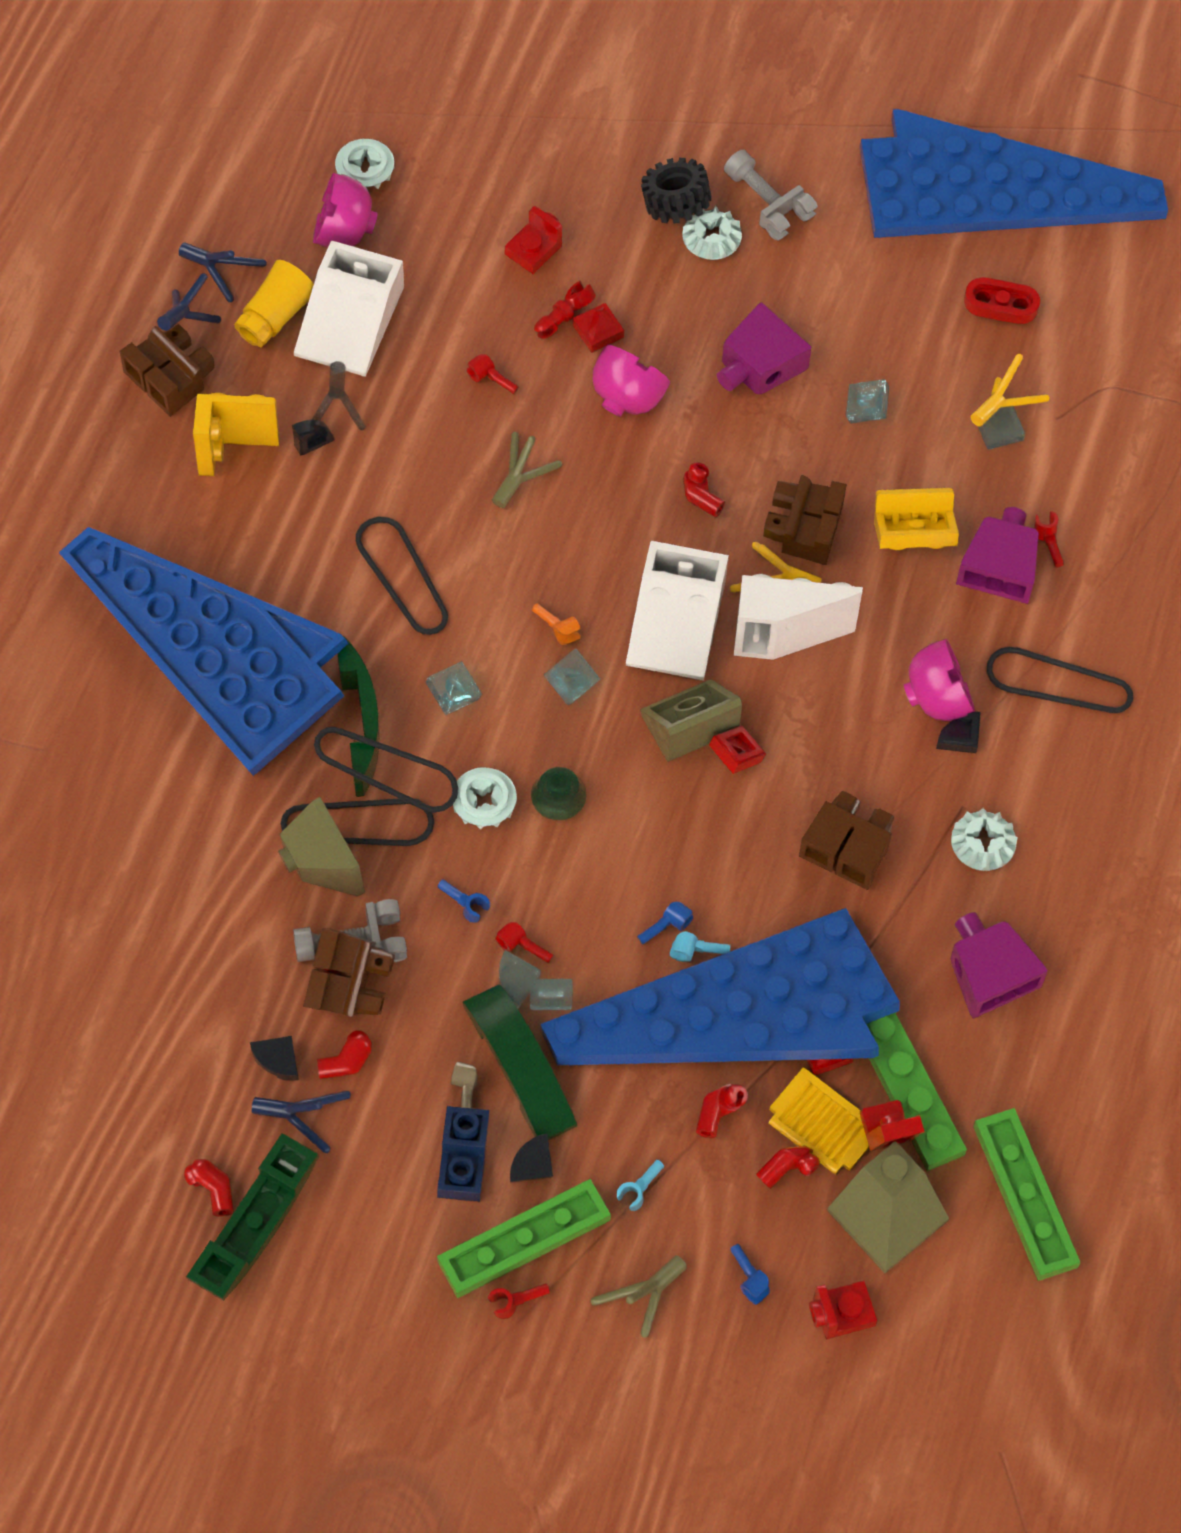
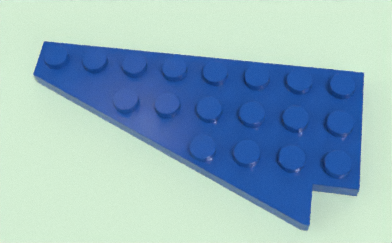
(968, 180)
(228, 653)
(768, 1001)

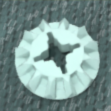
(379, 157)
(715, 245)
(481, 782)
(971, 850)

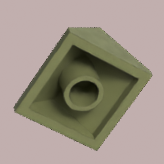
(692, 718)

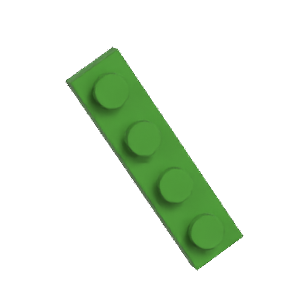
(908, 1082)
(1026, 1194)
(523, 1238)

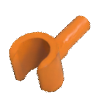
(564, 631)

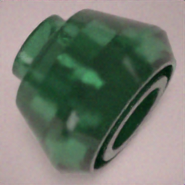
(558, 794)

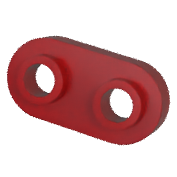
(1001, 299)

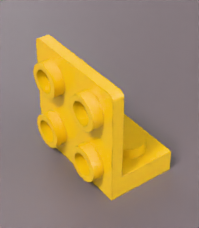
(231, 420)

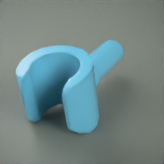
(687, 943)
(640, 1185)

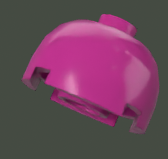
(344, 212)
(627, 383)
(938, 683)

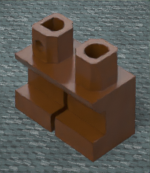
(165, 370)
(812, 518)
(864, 840)
(342, 992)

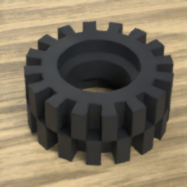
(676, 190)

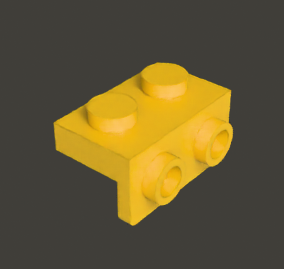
(915, 518)

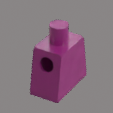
(762, 353)
(1002, 557)
(993, 965)

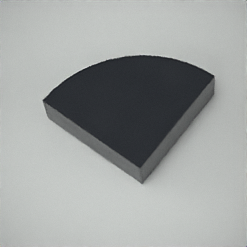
(311, 435)
(961, 734)
(276, 1057)
(532, 1161)

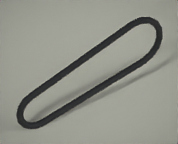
(441, 626)
(1057, 698)
(322, 756)
(367, 841)

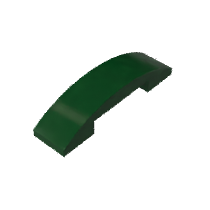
(356, 676)
(521, 1062)
(255, 1219)

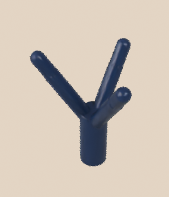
(209, 260)
(181, 310)
(288, 1111)

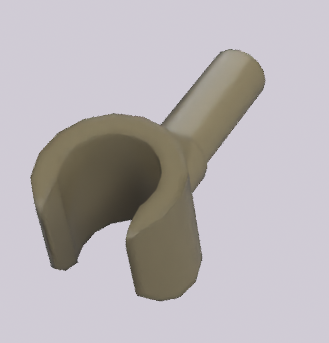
(465, 1076)

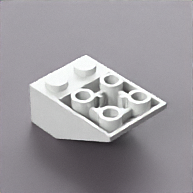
(350, 307)
(677, 610)
(792, 615)

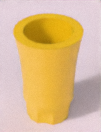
(274, 303)

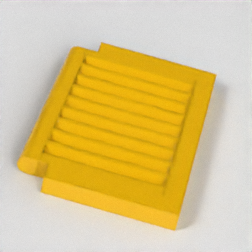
(820, 1119)

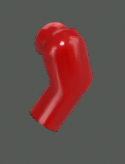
(697, 490)
(349, 1060)
(717, 1105)
(788, 1159)
(216, 1181)

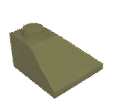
(319, 851)
(889, 1207)

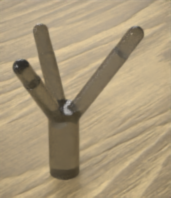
(337, 391)

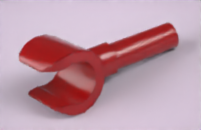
(483, 366)
(1048, 534)
(513, 935)
(515, 1299)

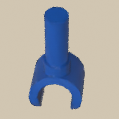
(465, 900)
(675, 914)
(757, 1284)

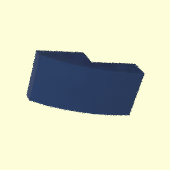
(463, 1154)

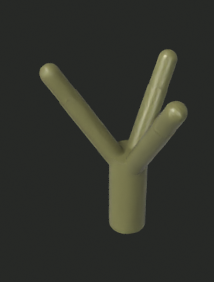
(516, 466)
(654, 1285)

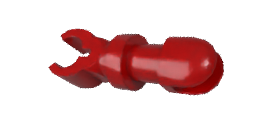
(575, 299)

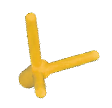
(997, 400)
(788, 571)

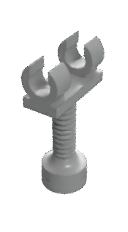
(772, 218)
(381, 913)

